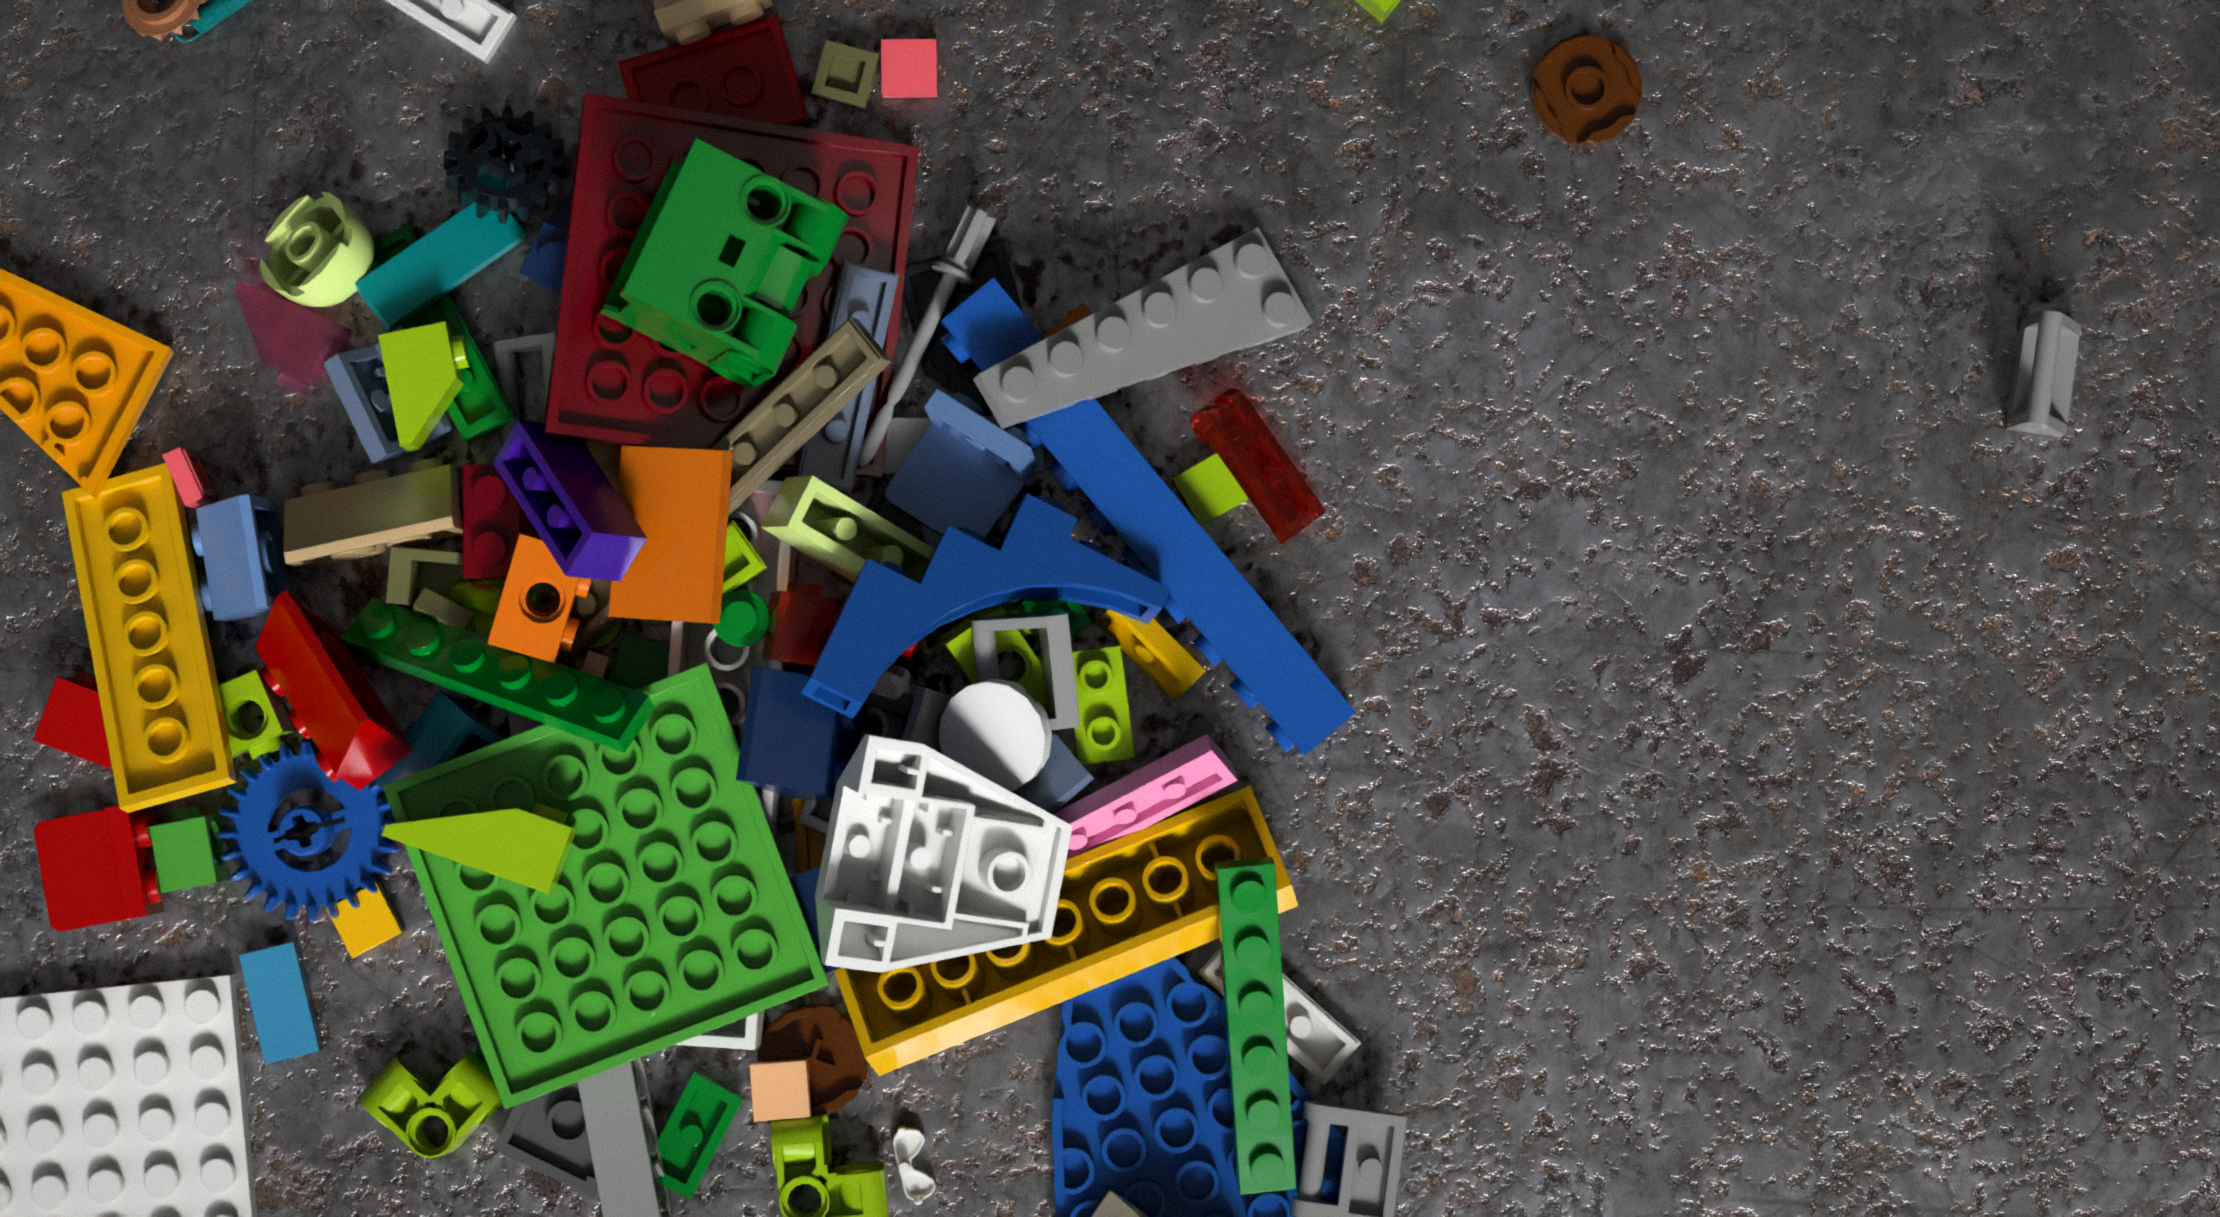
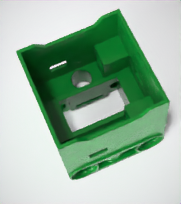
(721, 268)

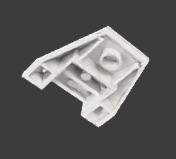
(932, 862)

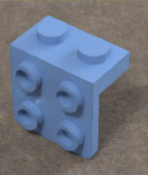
(961, 468)

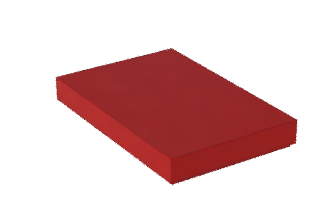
(727, 73)

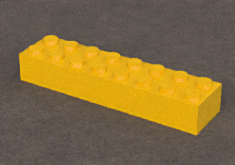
(1113, 917)

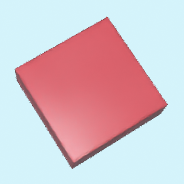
(909, 68)
(190, 477)

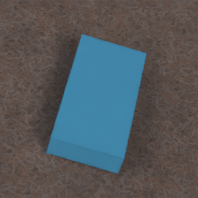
(281, 1002)

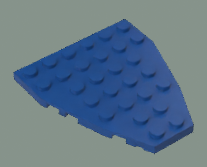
(1151, 1106)

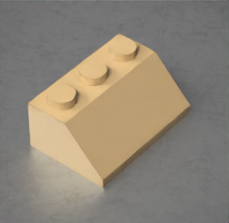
(374, 514)

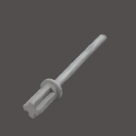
(955, 268)

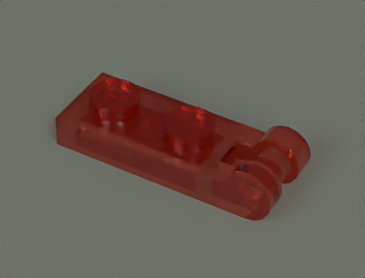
(1257, 463)

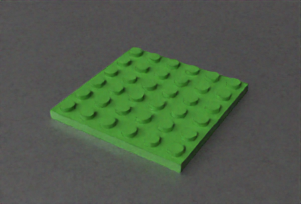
(661, 915)

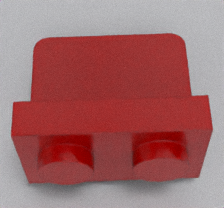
(98, 868)

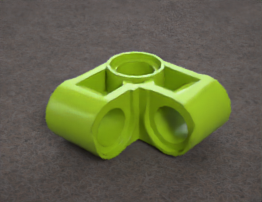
(406, 1102)
(804, 1157)

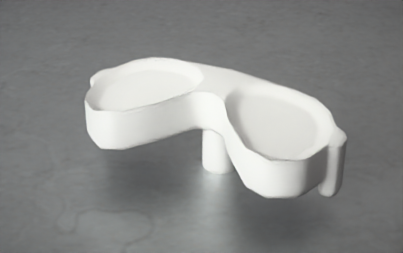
(915, 1182)

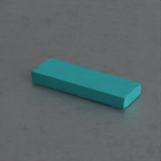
(437, 264)

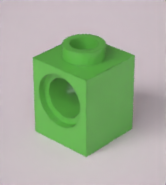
(188, 850)

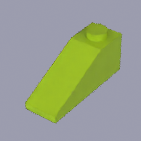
(500, 842)

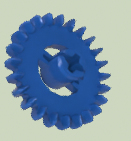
(258, 845)

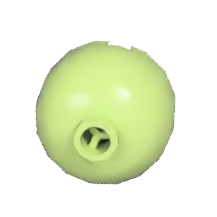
(318, 251)

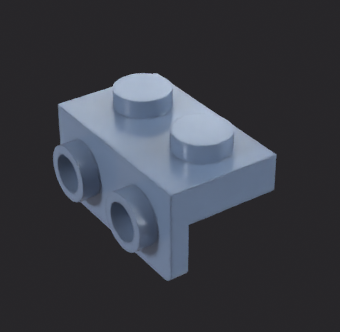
(364, 391)

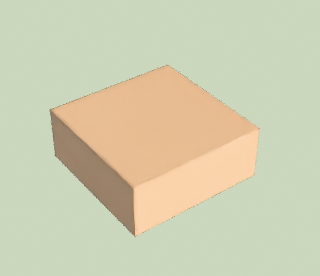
(780, 1090)

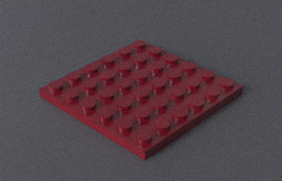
(639, 392)

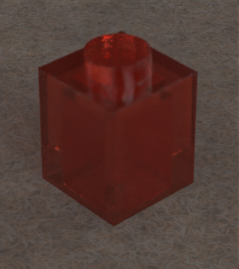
(798, 624)

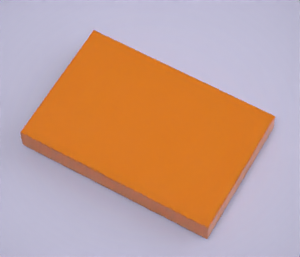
(683, 511)

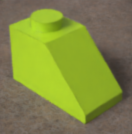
(422, 377)

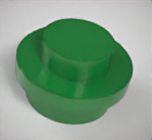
(742, 618)

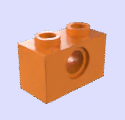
(521, 626)

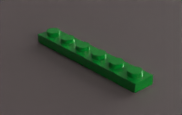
(499, 676)
(1255, 1025)

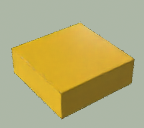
(369, 924)

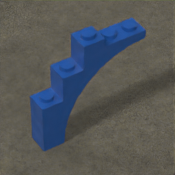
(965, 574)

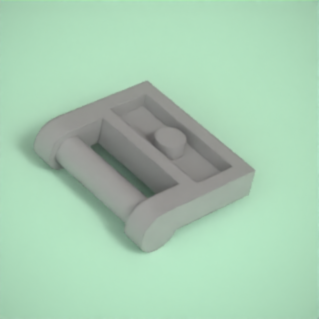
(1368, 1163)

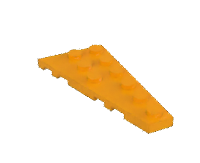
(73, 378)

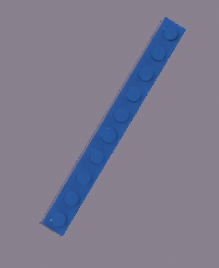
(1161, 537)

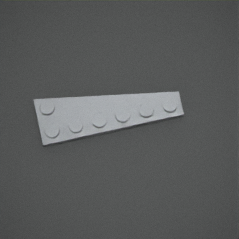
(1183, 319)

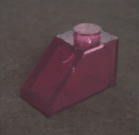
(291, 338)

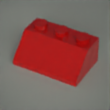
(328, 694)

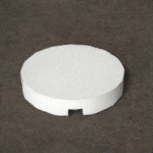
(997, 732)

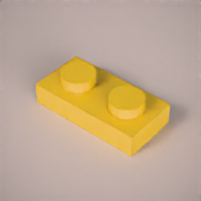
(1155, 651)

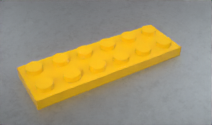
(148, 639)

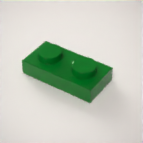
(696, 1132)

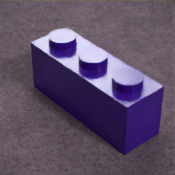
(569, 502)

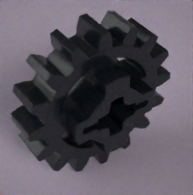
(507, 147)

